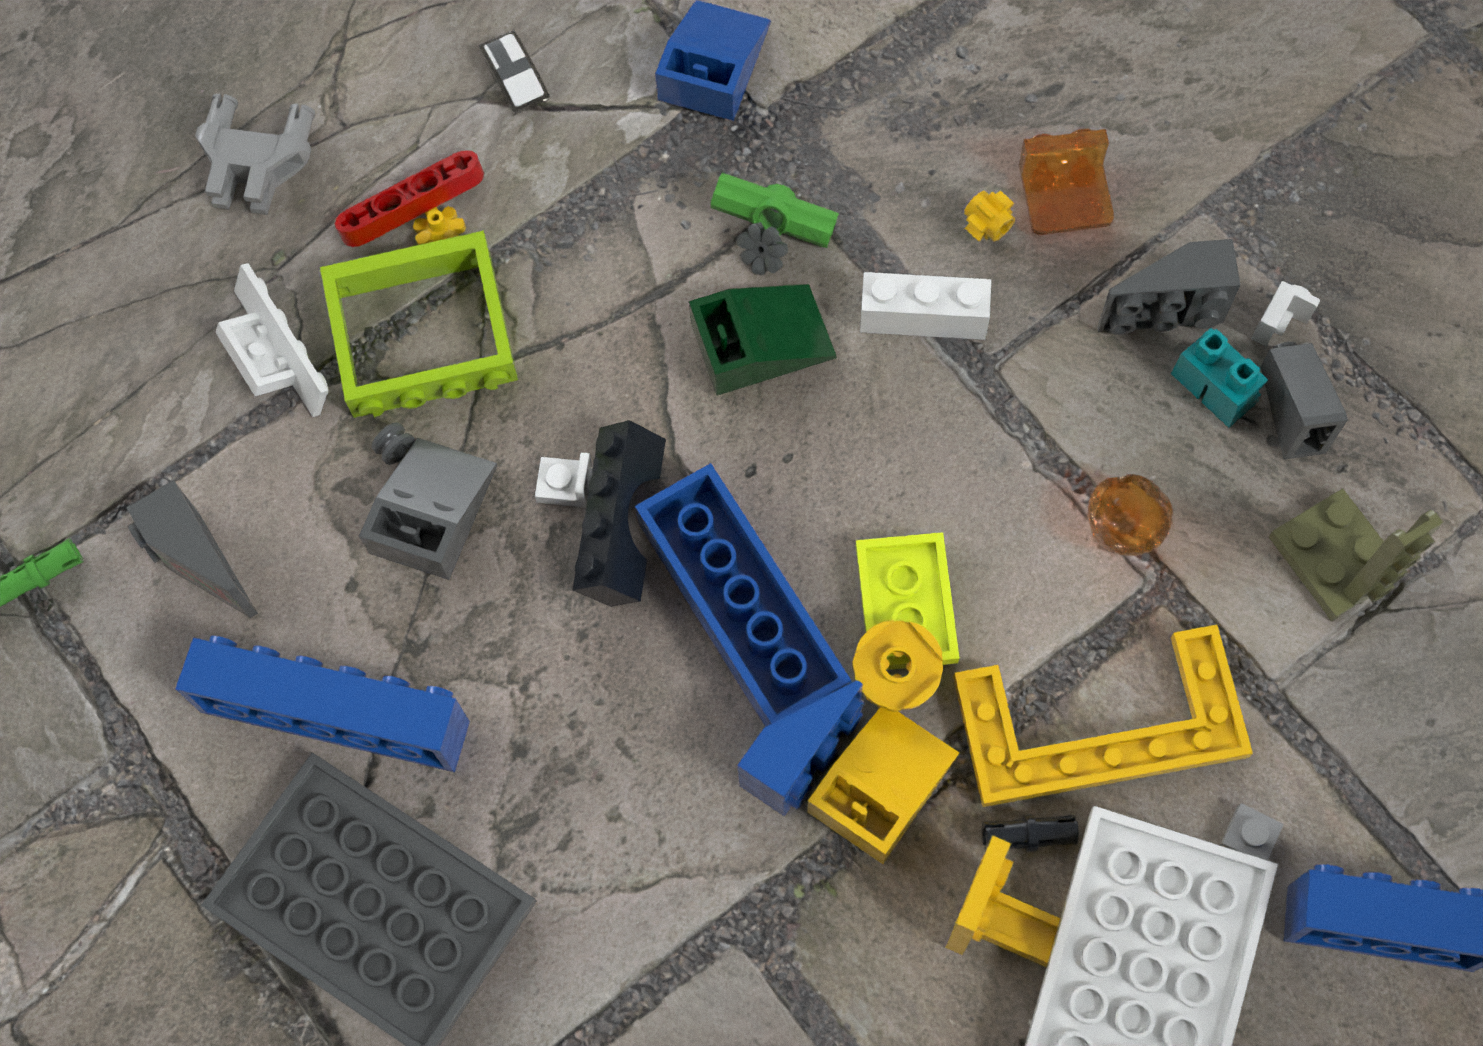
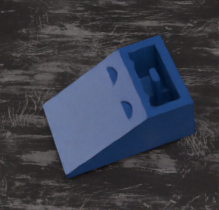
(710, 59)
(793, 748)

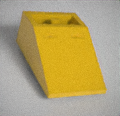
(881, 782)

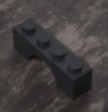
(608, 560)

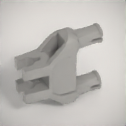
(251, 157)

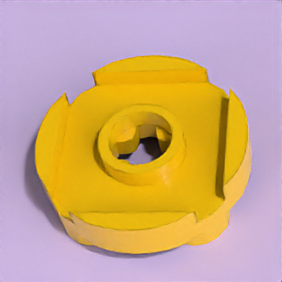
(899, 639)

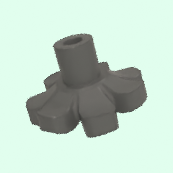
(762, 248)

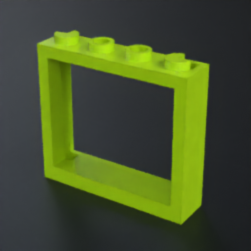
(404, 267)

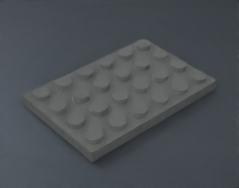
(369, 904)

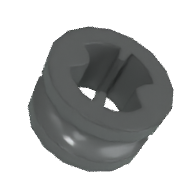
(392, 443)

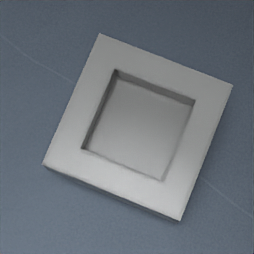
(1252, 833)

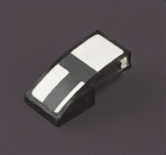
(514, 72)

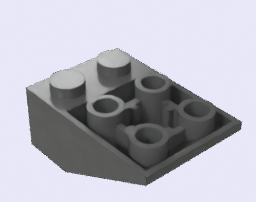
(1180, 289)
(427, 508)

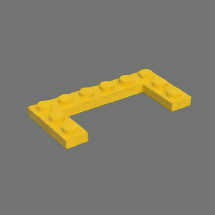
(1209, 738)

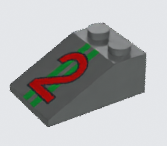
(178, 536)

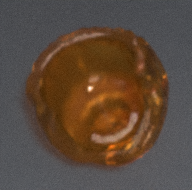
(1135, 521)

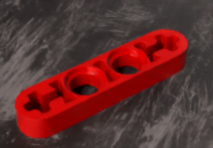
(370, 220)

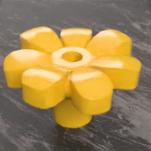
(438, 225)

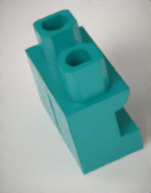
(1221, 374)

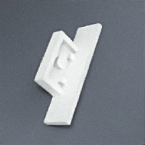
(267, 348)

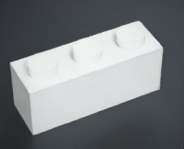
(925, 305)

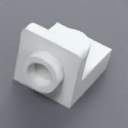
(1287, 303)
(564, 481)

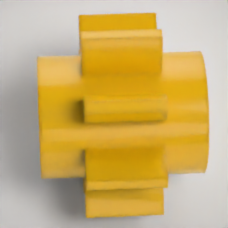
(989, 215)

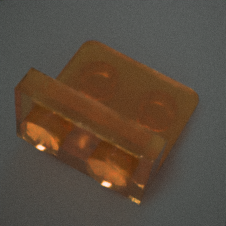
(1066, 181)

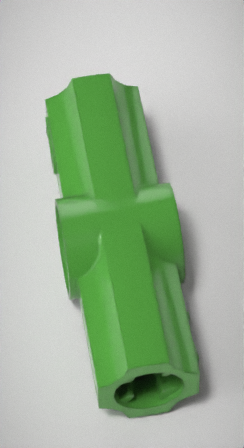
(754, 202)

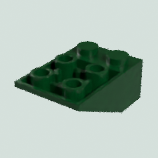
(759, 334)

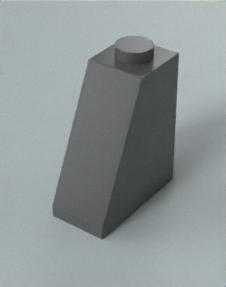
(1302, 400)

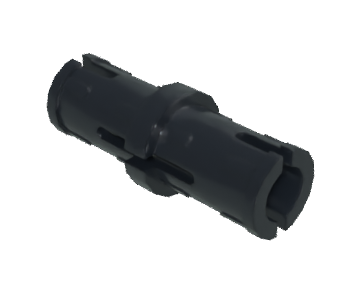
(1033, 832)

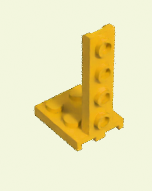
(999, 917)

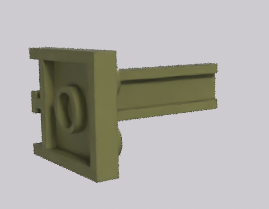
(1344, 556)

